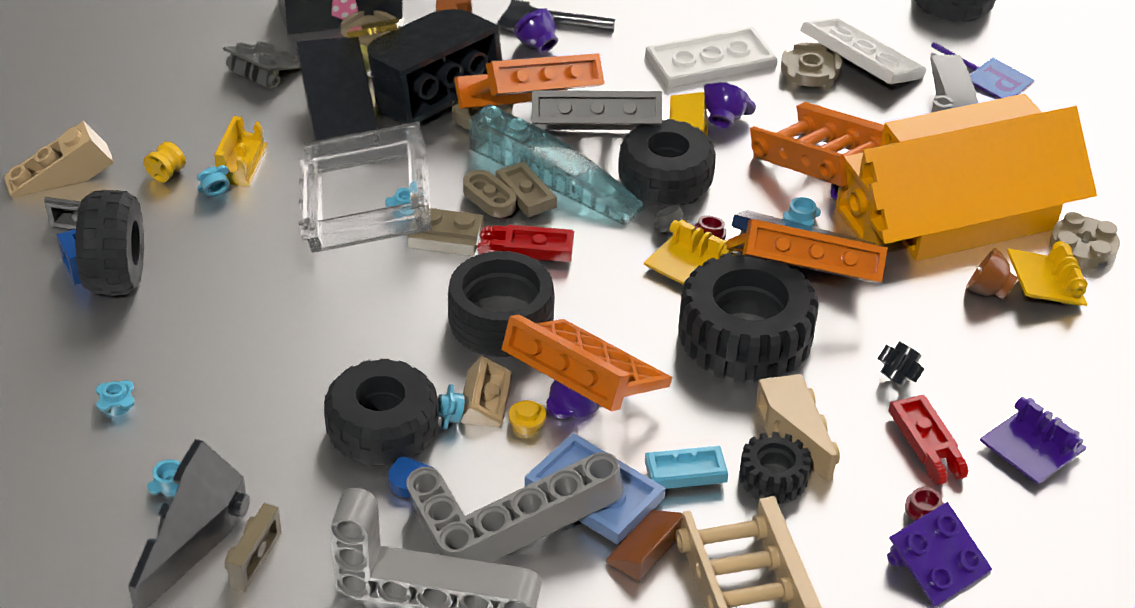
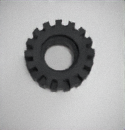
(780, 452)

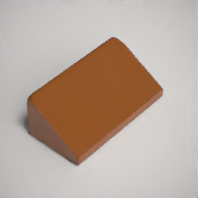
(646, 544)

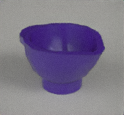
(537, 30)
(727, 104)
(567, 403)

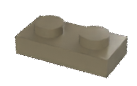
(531, 192)
(253, 548)

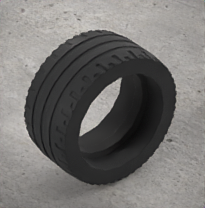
(496, 275)

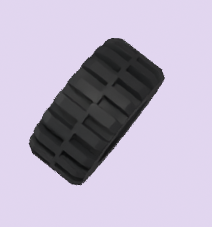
(739, 345)

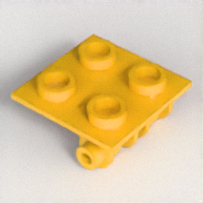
(685, 251)
(1050, 276)

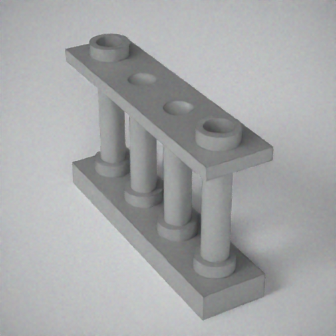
(595, 109)

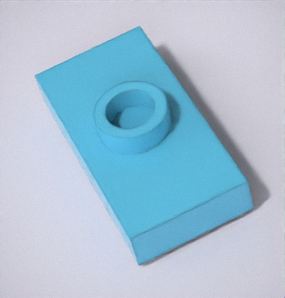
(687, 467)

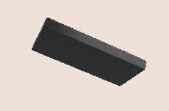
(336, 87)

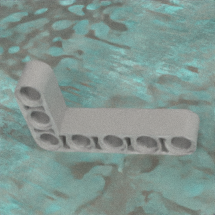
(518, 516)
(414, 577)

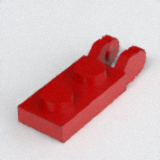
(531, 241)
(929, 437)

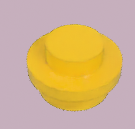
(527, 417)

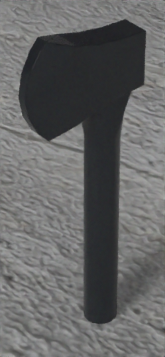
(518, 9)

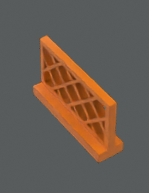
(811, 250)
(581, 361)

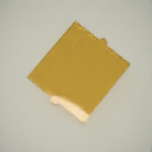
(376, 27)

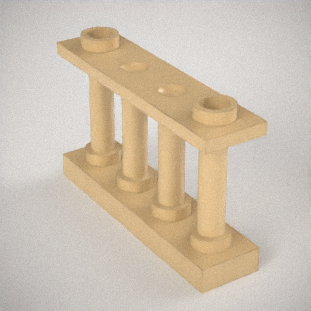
(779, 555)

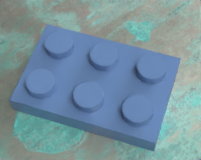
(622, 516)

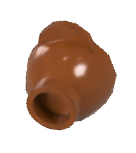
(992, 276)

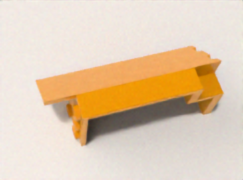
(967, 177)

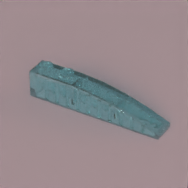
(556, 163)

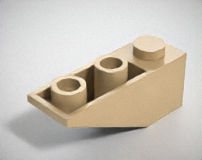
(64, 162)
(791, 409)

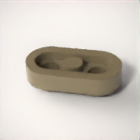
(489, 193)

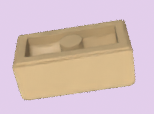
(486, 393)

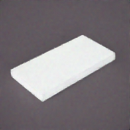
(864, 50)
(710, 56)

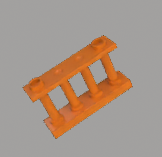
(513, 80)
(816, 126)

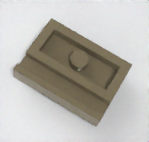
(450, 233)

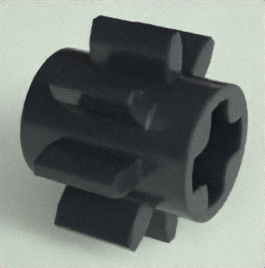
(901, 363)

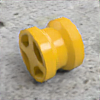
(164, 161)

